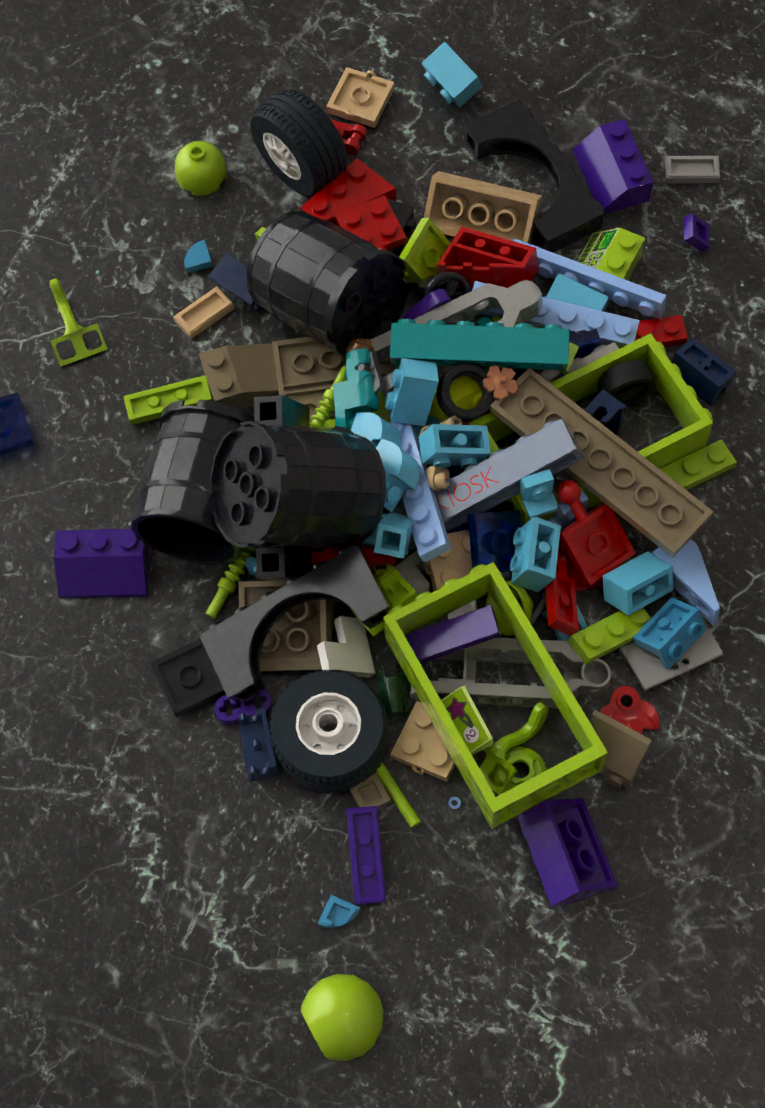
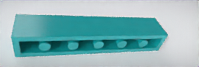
(481, 345)

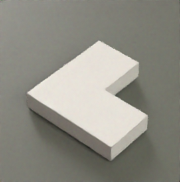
(352, 651)

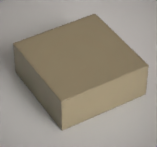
(370, 793)

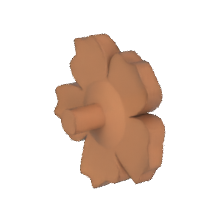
(500, 382)

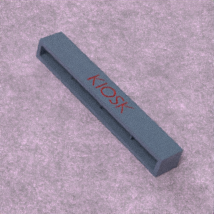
(500, 476)

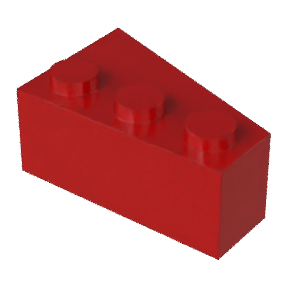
(349, 189)
(489, 259)

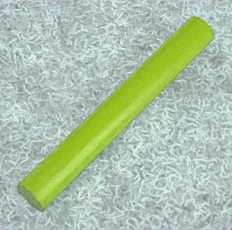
(398, 797)

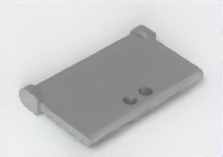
(650, 670)

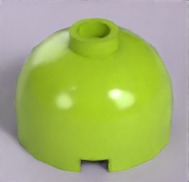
(200, 168)

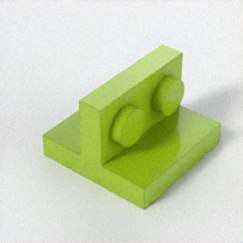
(423, 251)

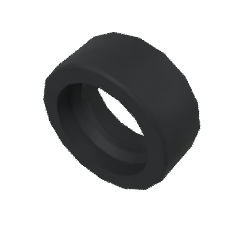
(628, 382)
(444, 399)

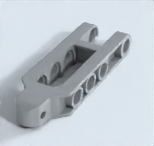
(515, 302)
(580, 678)

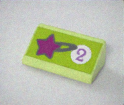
(468, 720)

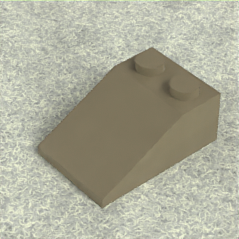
(240, 373)

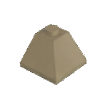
(624, 748)

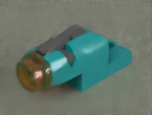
(362, 383)

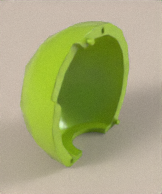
(343, 1016)

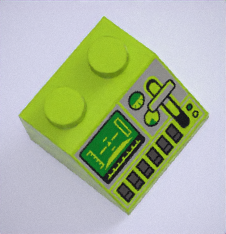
(613, 252)

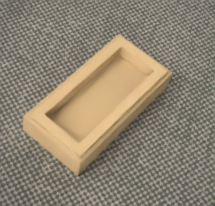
(203, 312)

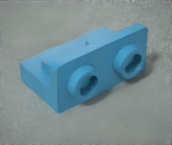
(671, 631)

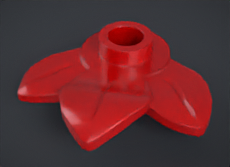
(636, 716)

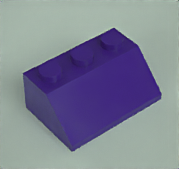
(613, 167)
(100, 563)
(566, 850)

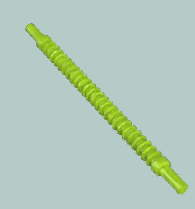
(227, 584)

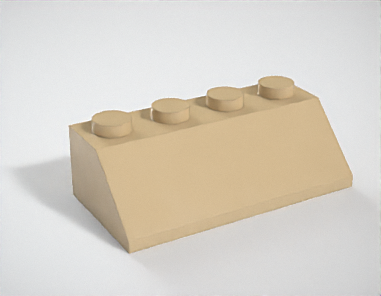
(481, 206)

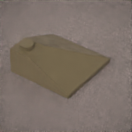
(295, 635)

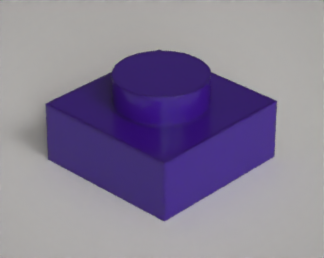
(696, 232)

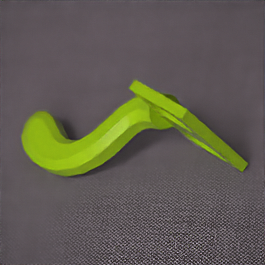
(73, 330)
(497, 752)

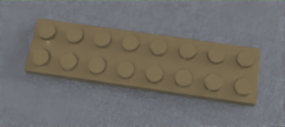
(610, 466)

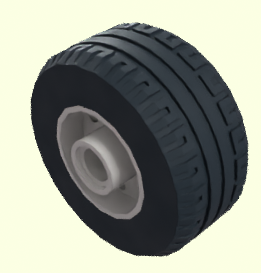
(298, 141)
(334, 704)

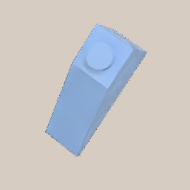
(692, 580)

